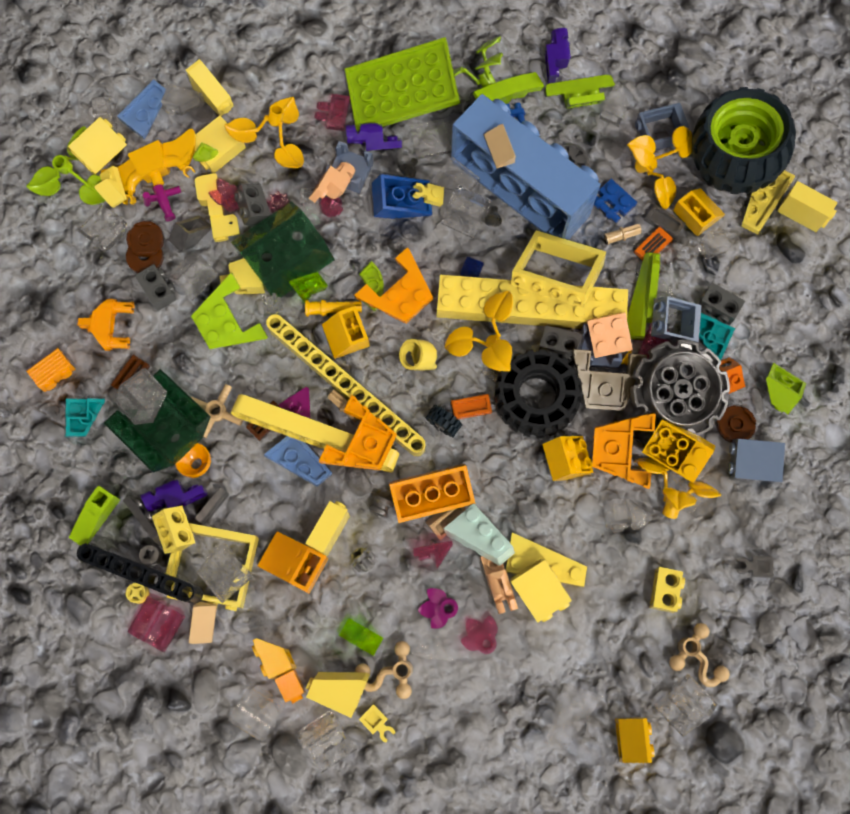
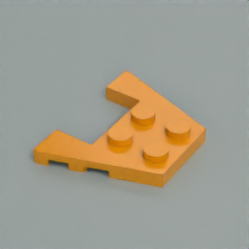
(405, 297)
(369, 445)
(614, 448)

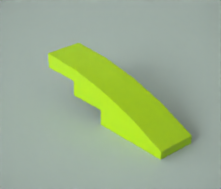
(512, 88)

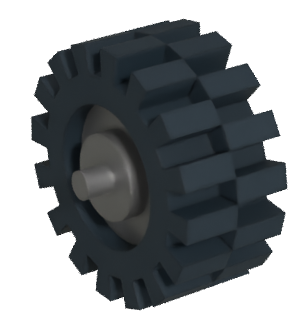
(443, 421)

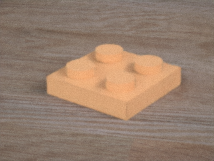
(609, 334)

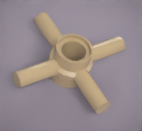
(223, 414)

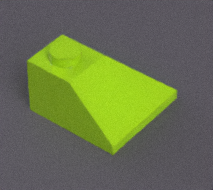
(784, 388)

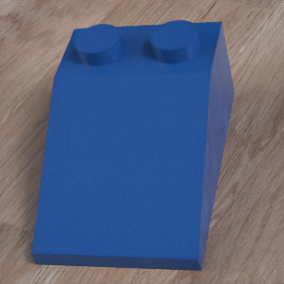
(394, 198)

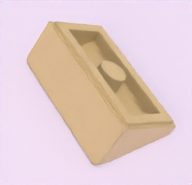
(500, 146)
(441, 520)
(202, 623)

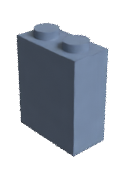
(756, 460)

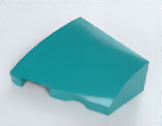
(715, 334)
(80, 416)

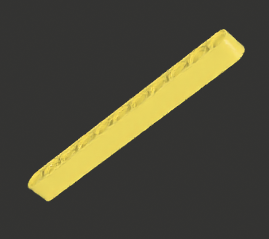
(341, 376)

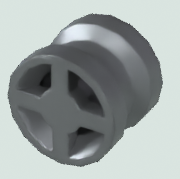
(381, 506)
(154, 557)

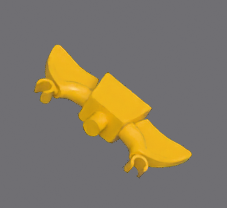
(154, 162)

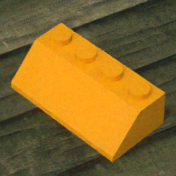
(432, 493)

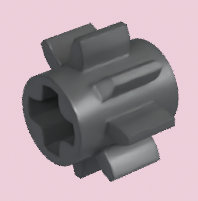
(362, 559)

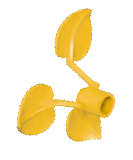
(281, 111)
(643, 150)
(499, 351)
(675, 499)

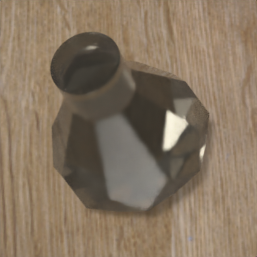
(409, 169)
(493, 218)

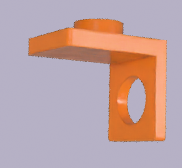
(734, 374)

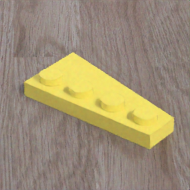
(765, 201)
(528, 552)

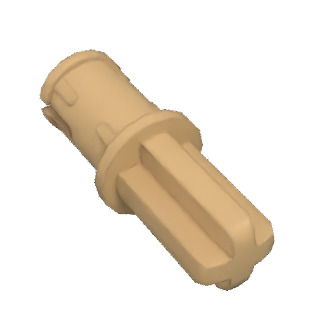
(622, 233)
(340, 402)

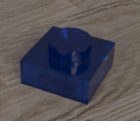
(471, 268)

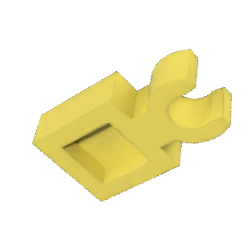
(431, 193)
(374, 720)

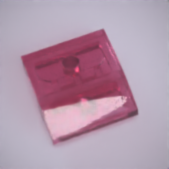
(156, 624)

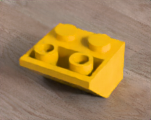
(698, 211)
(345, 332)
(567, 457)
(275, 659)
(634, 740)

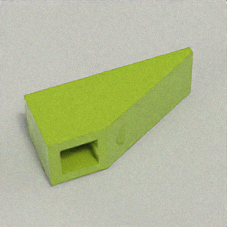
(93, 515)

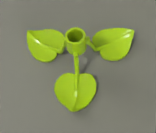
(486, 77)
(46, 181)

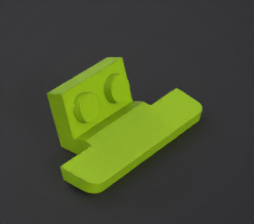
(581, 91)

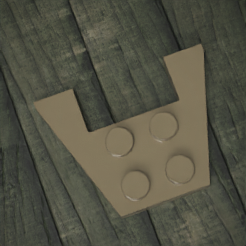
(602, 388)

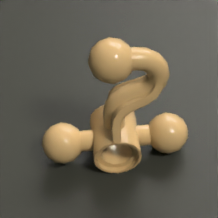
(677, 662)
(403, 690)

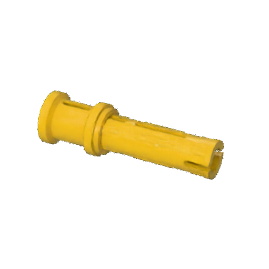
(323, 307)

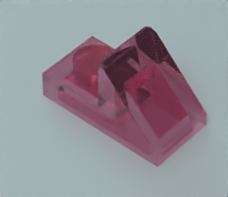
(439, 551)

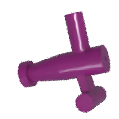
(162, 197)

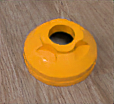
(184, 466)

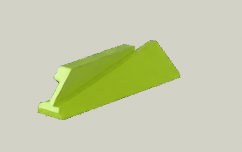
(643, 298)

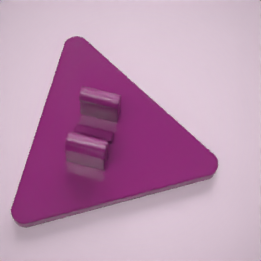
(298, 403)

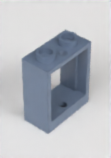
(674, 111)
(690, 313)

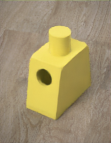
(245, 277)

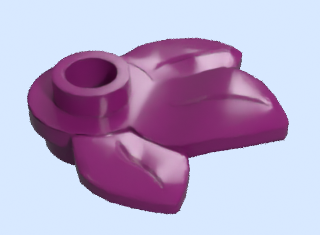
(435, 608)

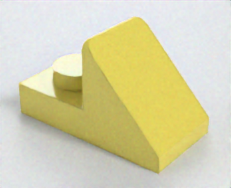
(111, 187)

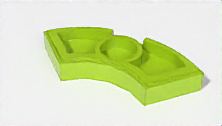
(372, 277)

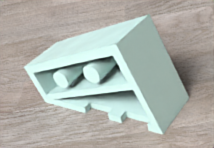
(479, 534)

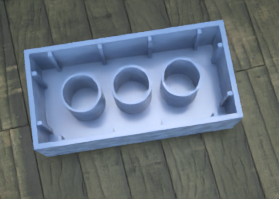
(542, 180)

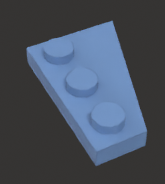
(143, 109)
(299, 459)

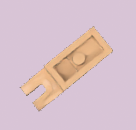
(333, 182)
(499, 585)

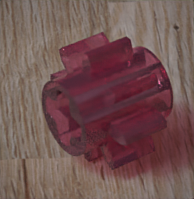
(277, 201)
(331, 207)

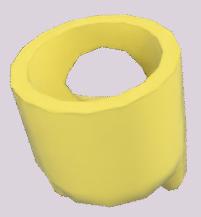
(422, 353)

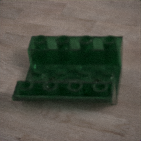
(289, 257)
(152, 441)

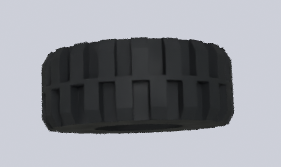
(548, 368)

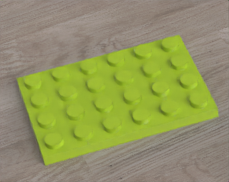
(403, 84)

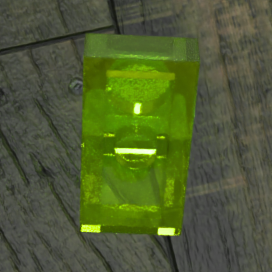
(308, 285)
(361, 636)

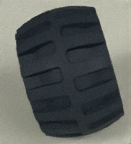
(736, 157)

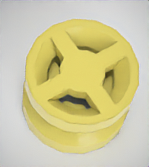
(133, 593)

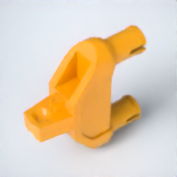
(102, 323)

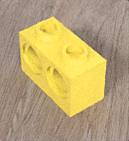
(173, 529)
(661, 588)

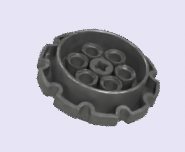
(701, 366)

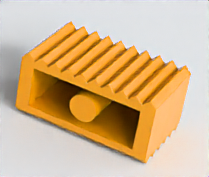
(51, 370)

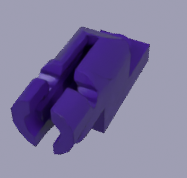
(557, 54)
(373, 136)
(172, 495)

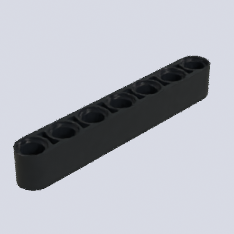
(146, 577)

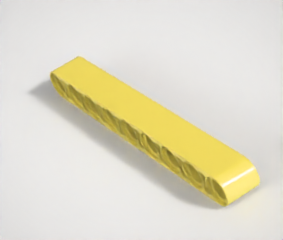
(298, 427)

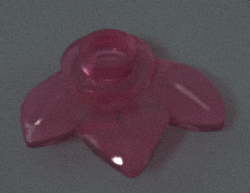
(225, 195)
(479, 632)

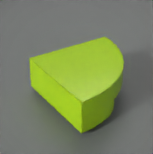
(205, 153)

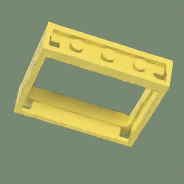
(564, 249)
(252, 540)

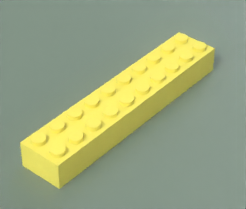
(465, 299)

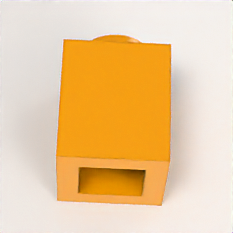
(290, 687)

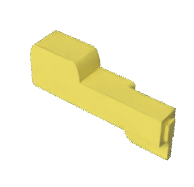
(219, 221)

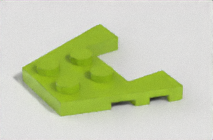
(217, 321)

